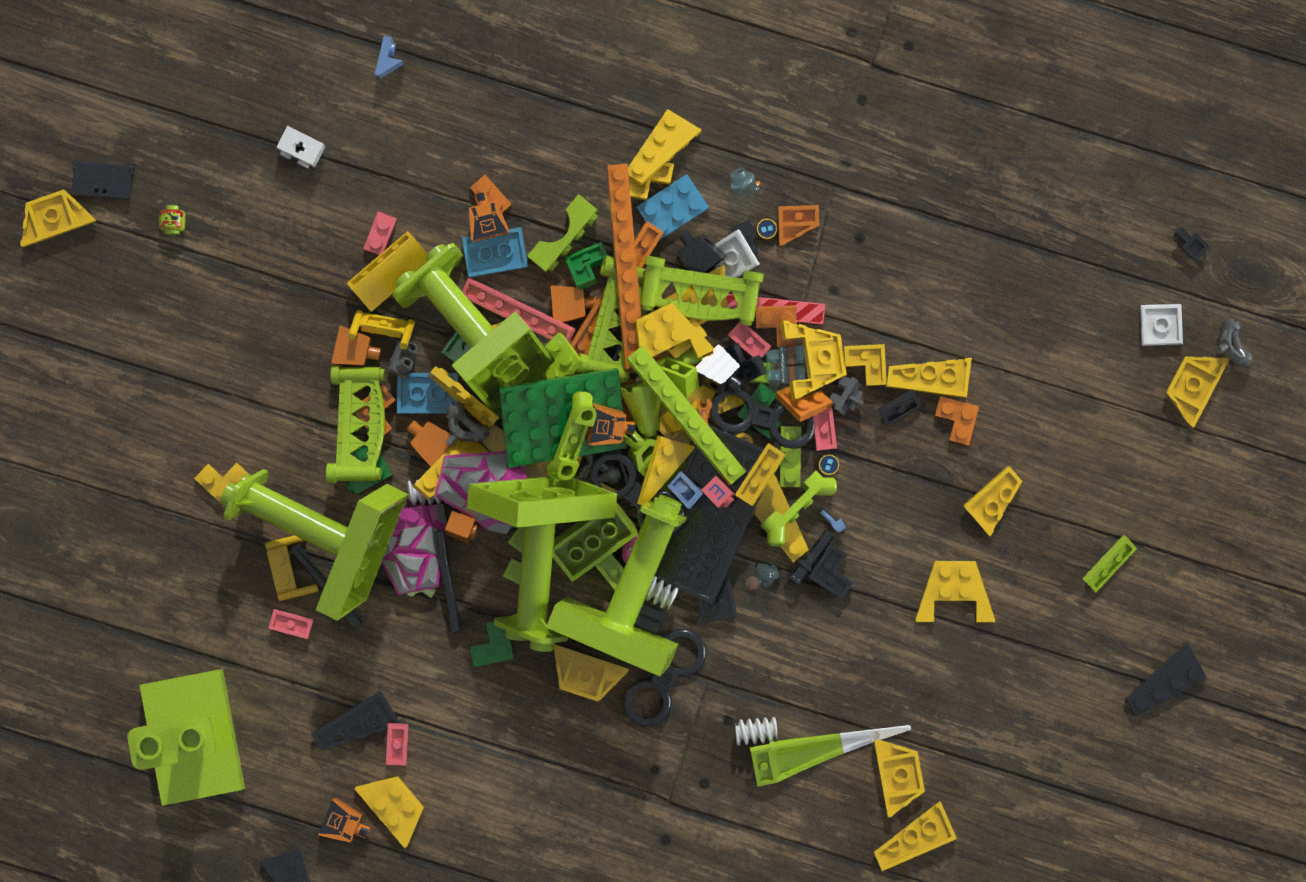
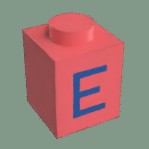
(719, 492)

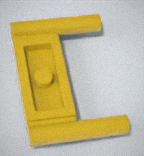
(382, 325)
(283, 571)

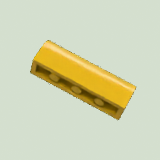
(379, 277)

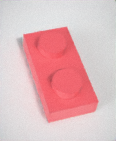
(380, 233)
(749, 340)
(824, 430)
(291, 624)
(397, 744)

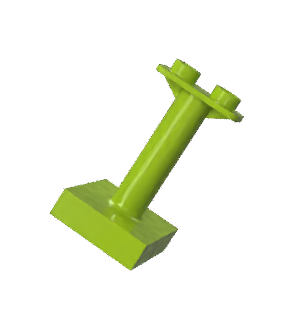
(498, 355)
(537, 507)
(357, 547)
(615, 630)
(188, 738)

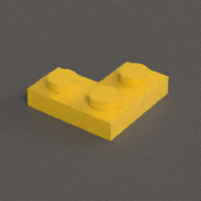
(661, 176)
(872, 358)
(215, 483)

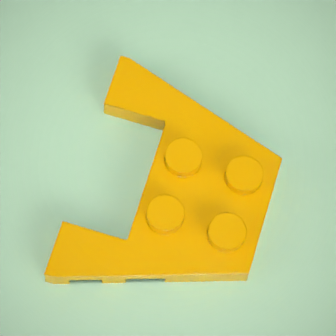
(666, 329)
(822, 357)
(955, 583)

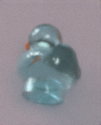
(744, 180)
(765, 577)

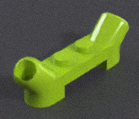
(581, 417)
(775, 523)

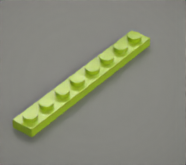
(685, 415)

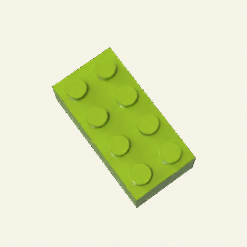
(591, 542)

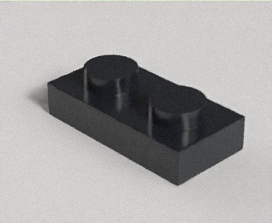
(899, 407)

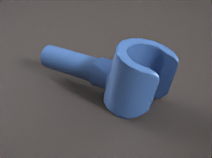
(838, 526)

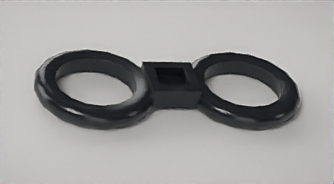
(759, 417)
(633, 488)
(665, 681)

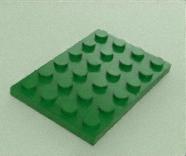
(539, 410)

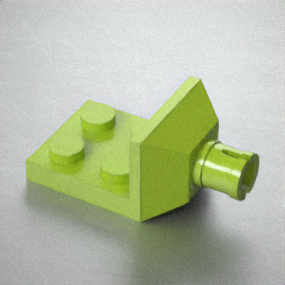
(641, 452)

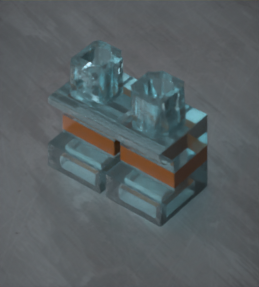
(785, 357)

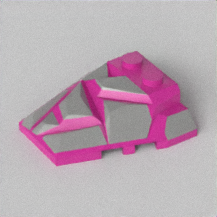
(464, 469)
(412, 553)

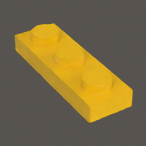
(760, 474)

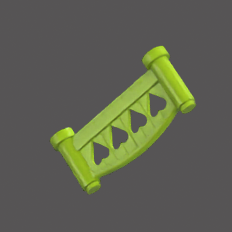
(744, 291)
(607, 318)
(351, 381)

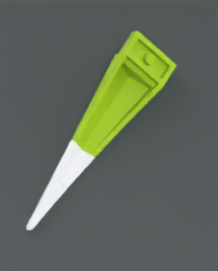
(788, 757)

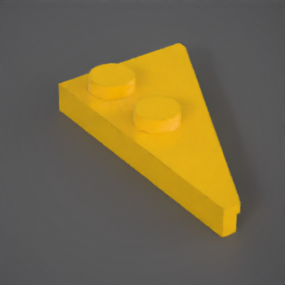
(664, 462)

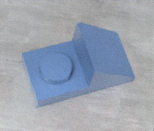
(386, 64)
(685, 489)

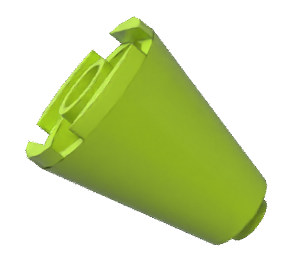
(643, 407)

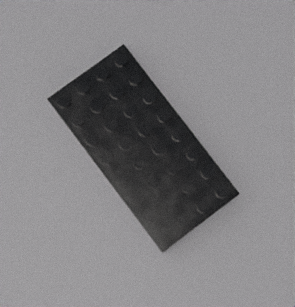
(710, 536)

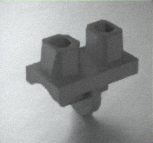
(402, 360)
(850, 396)

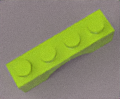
(547, 253)

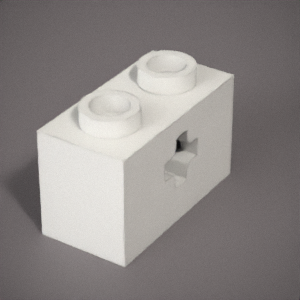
(293, 138)

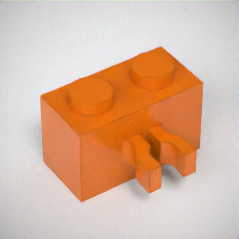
(461, 527)

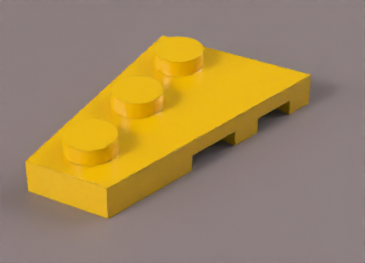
(992, 499)

